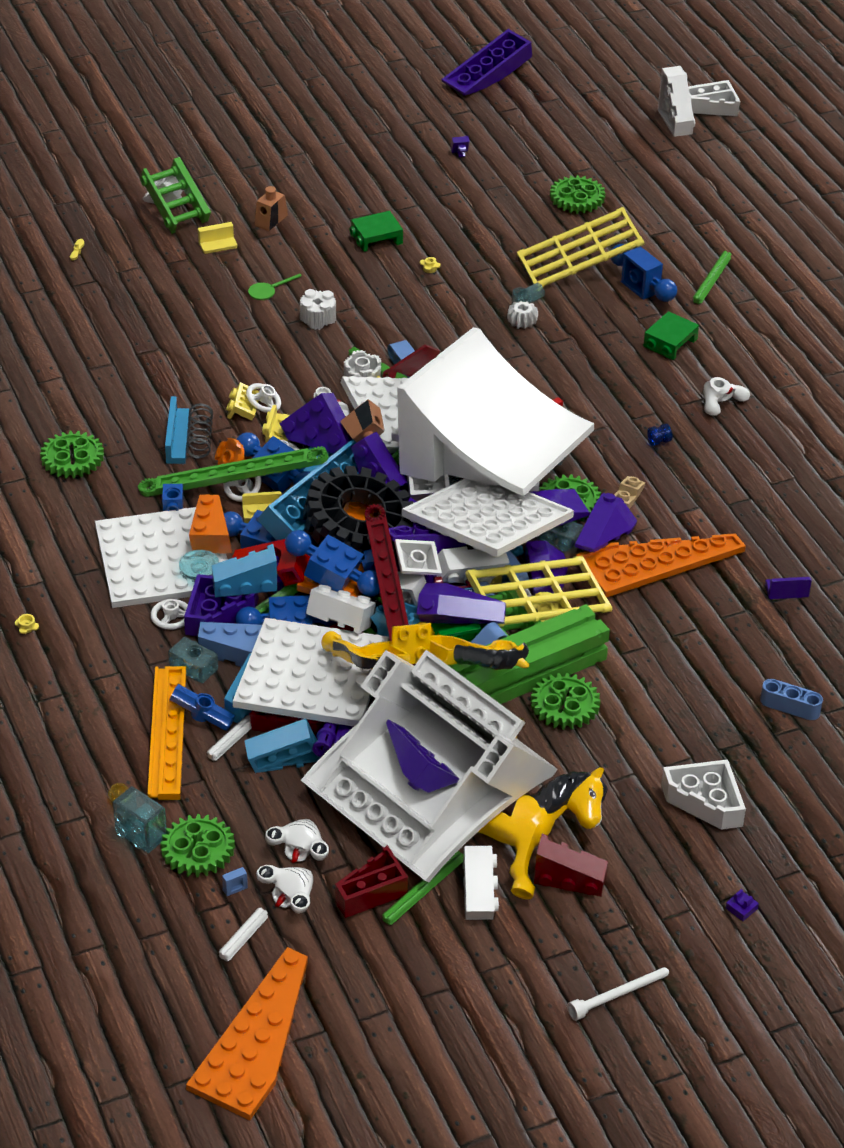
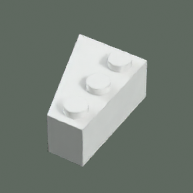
(714, 99)
(457, 560)

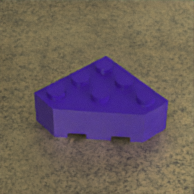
(318, 424)
(207, 608)

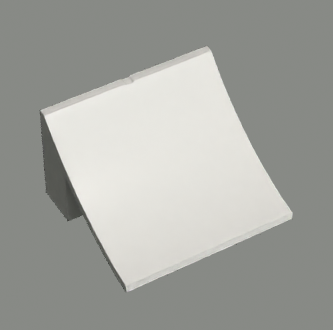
(481, 420)
(461, 730)

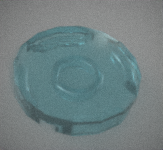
(196, 563)

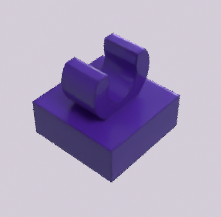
(460, 145)
(742, 905)

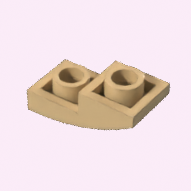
(630, 490)

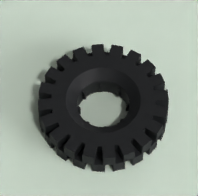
(330, 491)

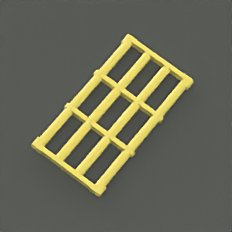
(593, 236)
(550, 580)

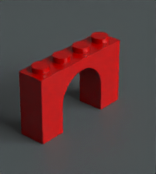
(289, 568)

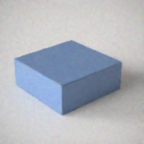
(234, 881)

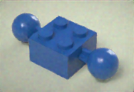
(643, 274)
(276, 481)
(252, 532)
(332, 563)
(281, 608)

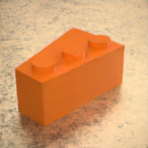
(209, 526)

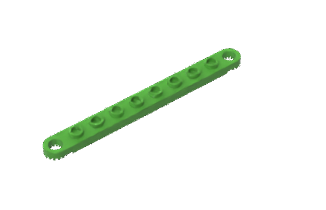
(236, 470)

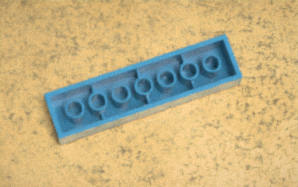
(287, 511)

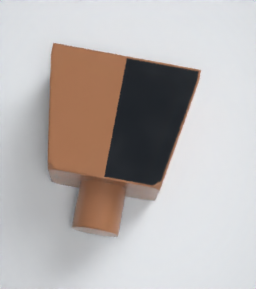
(270, 209)
(364, 421)

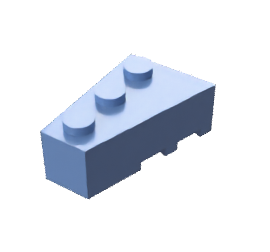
(229, 640)

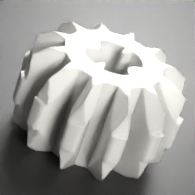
(522, 314)

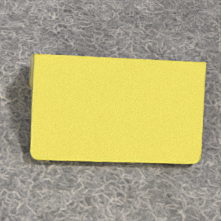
(216, 238)

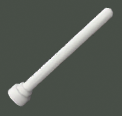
(579, 1008)

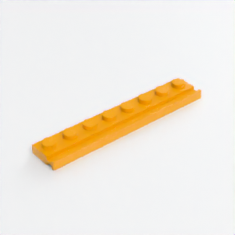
(166, 735)

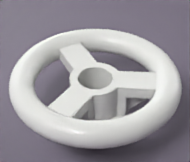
(265, 395)
(247, 488)
(171, 611)

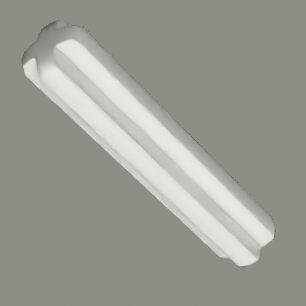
(229, 739)
(243, 934)

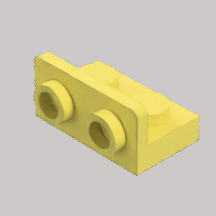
(240, 404)
(273, 427)
(257, 501)

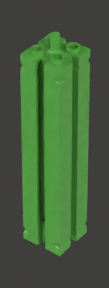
(555, 646)

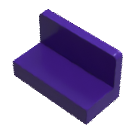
(788, 587)

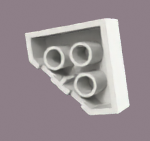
(675, 101)
(706, 792)

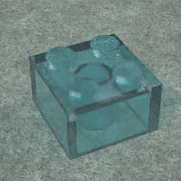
(139, 819)

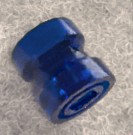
(659, 434)

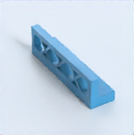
(176, 433)

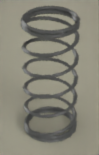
(190, 440)

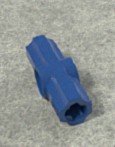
(202, 707)

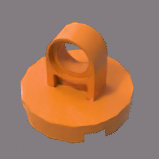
(230, 451)

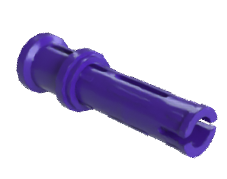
(321, 739)

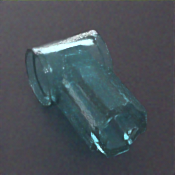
(528, 294)

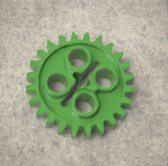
(577, 194)
(57, 457)
(585, 490)
(579, 705)
(197, 845)

